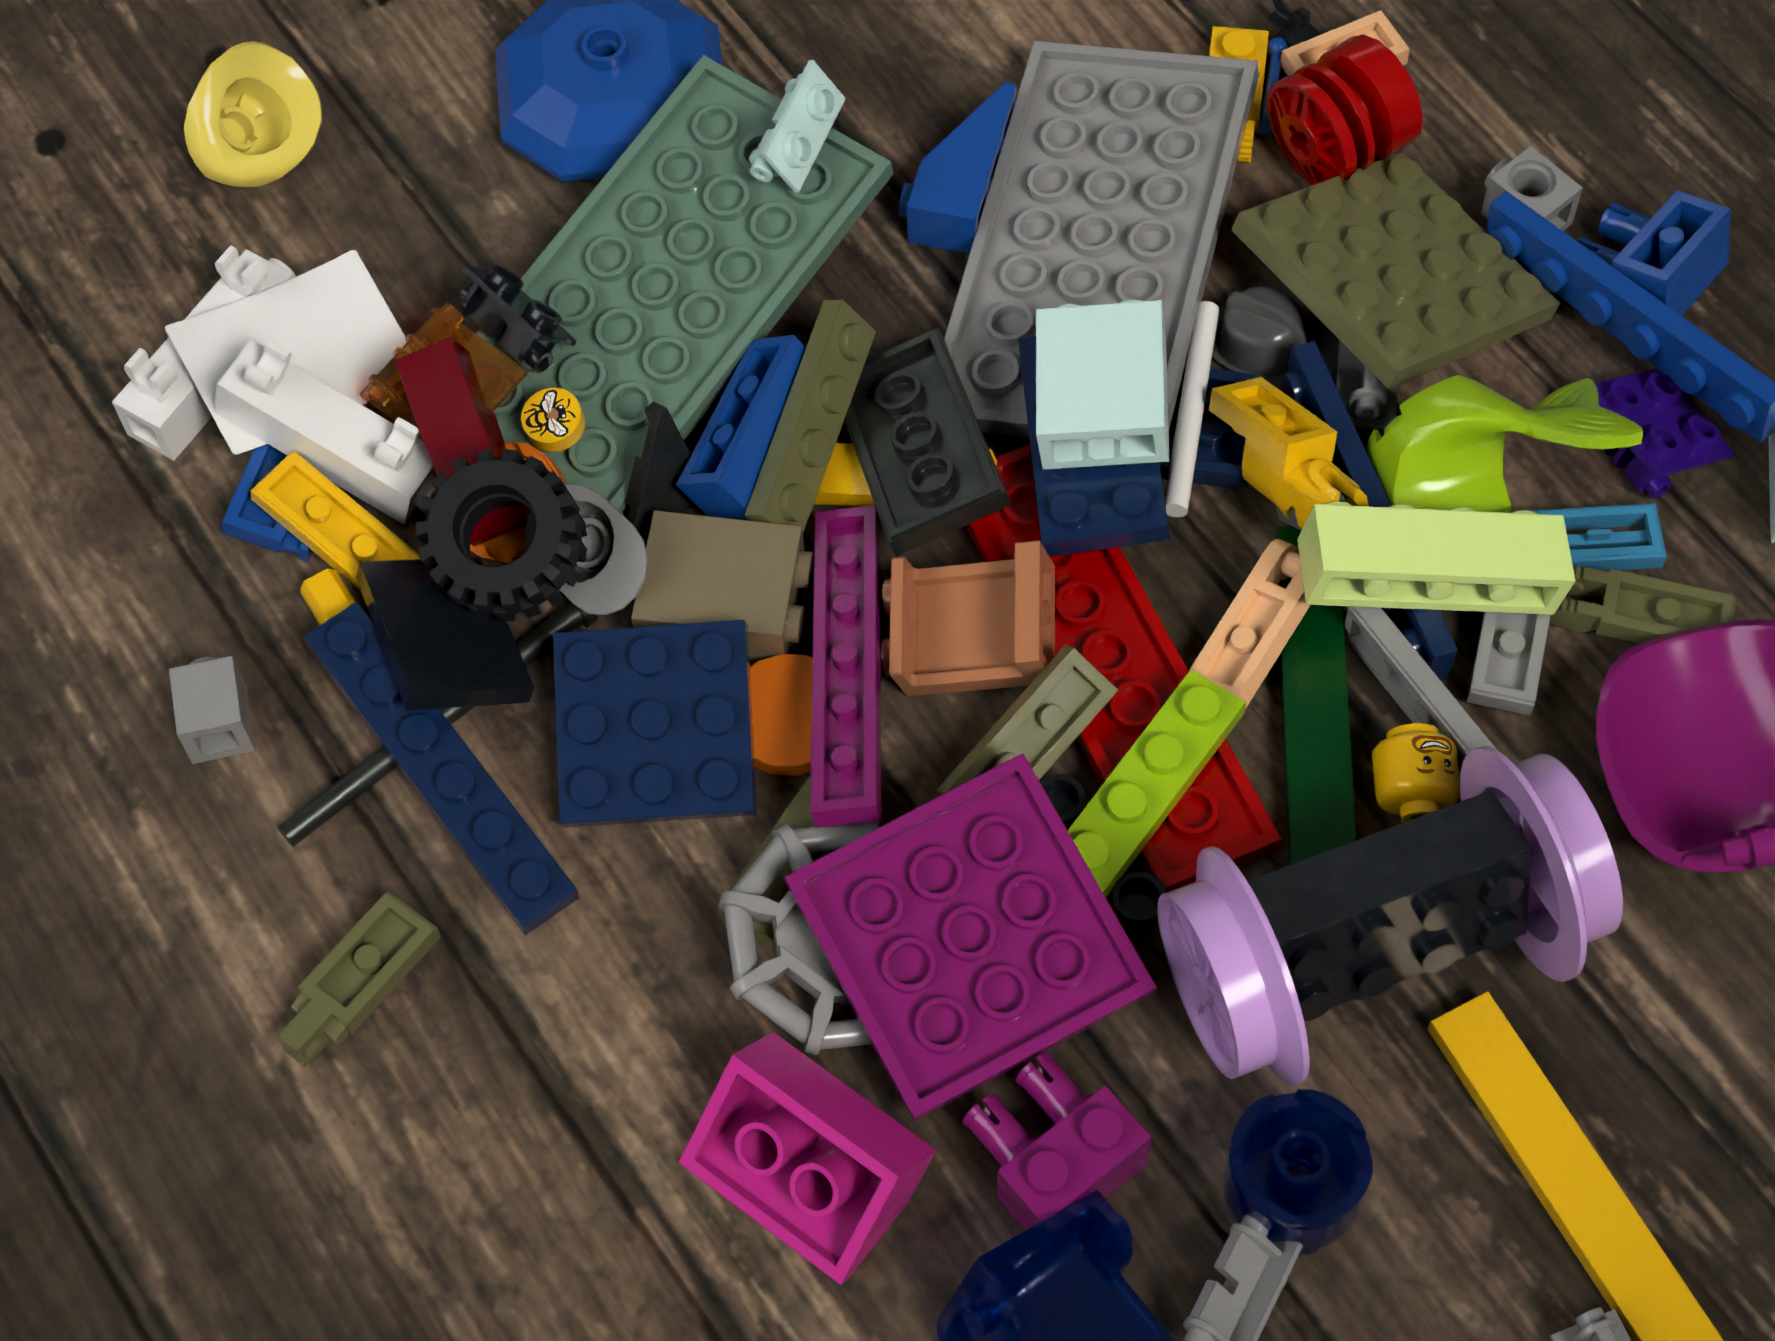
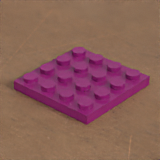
(969, 936)

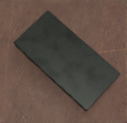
(921, 444)

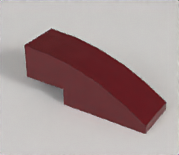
(455, 420)

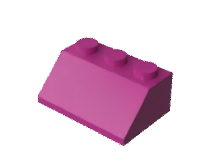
(805, 1155)

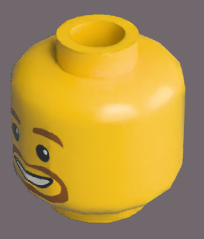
(1415, 771)

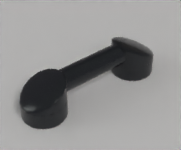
(1135, 893)

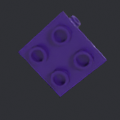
(1673, 430)

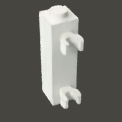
(161, 399)
(328, 429)

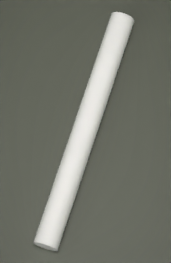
(1191, 410)

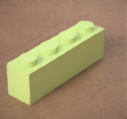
(1435, 559)

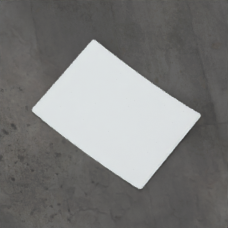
(324, 317)

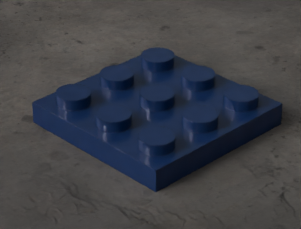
(654, 724)

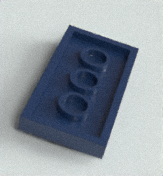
(1095, 504)

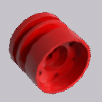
(1345, 110)

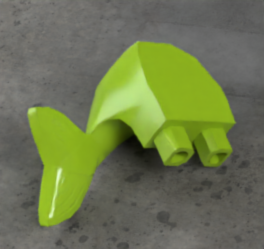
(1453, 433)

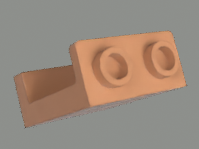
(970, 623)

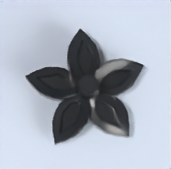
(1294, 24)

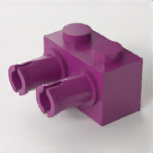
(1087, 1149)

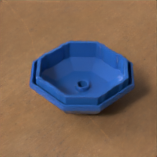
(592, 76)

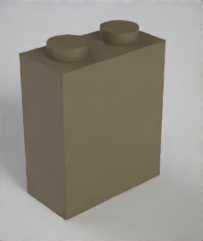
(726, 572)

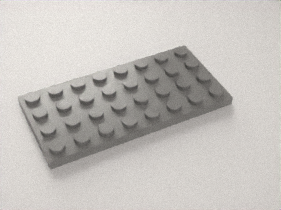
(1096, 200)

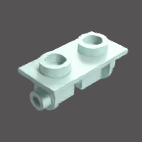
(800, 128)

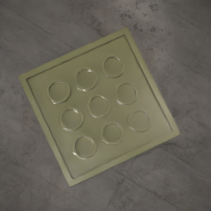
(1395, 269)

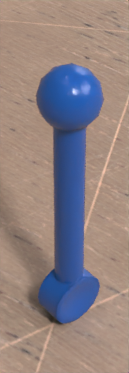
(1274, 49)

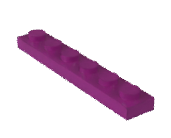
(846, 668)

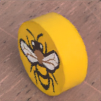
(553, 419)

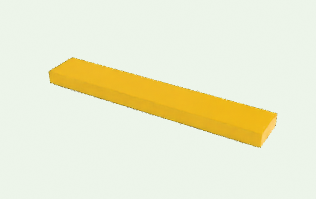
(1568, 1175)

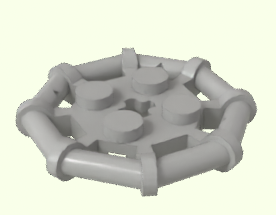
(793, 941)

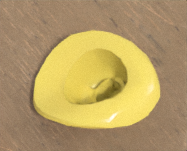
(252, 116)

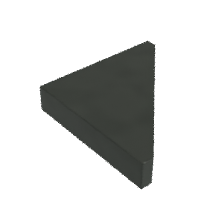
(657, 472)

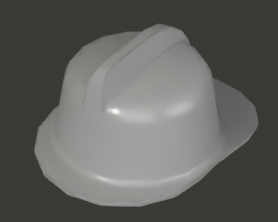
(614, 556)

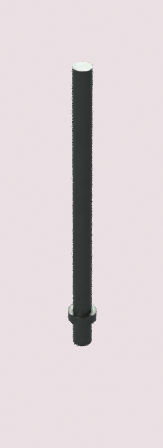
(380, 763)

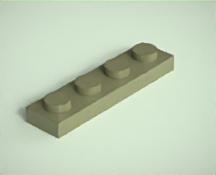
(812, 417)

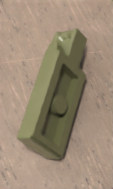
(356, 976)

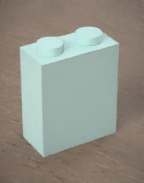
(1101, 385)

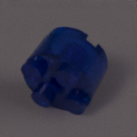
(1305, 1131)

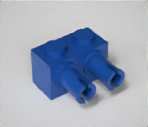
(1669, 253)

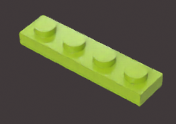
(1154, 776)

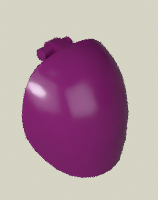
(1694, 745)

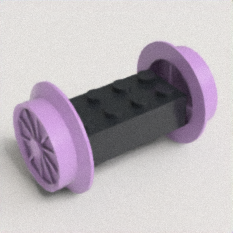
(1500, 867)

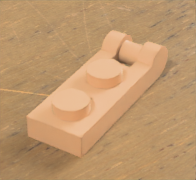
(1256, 624)

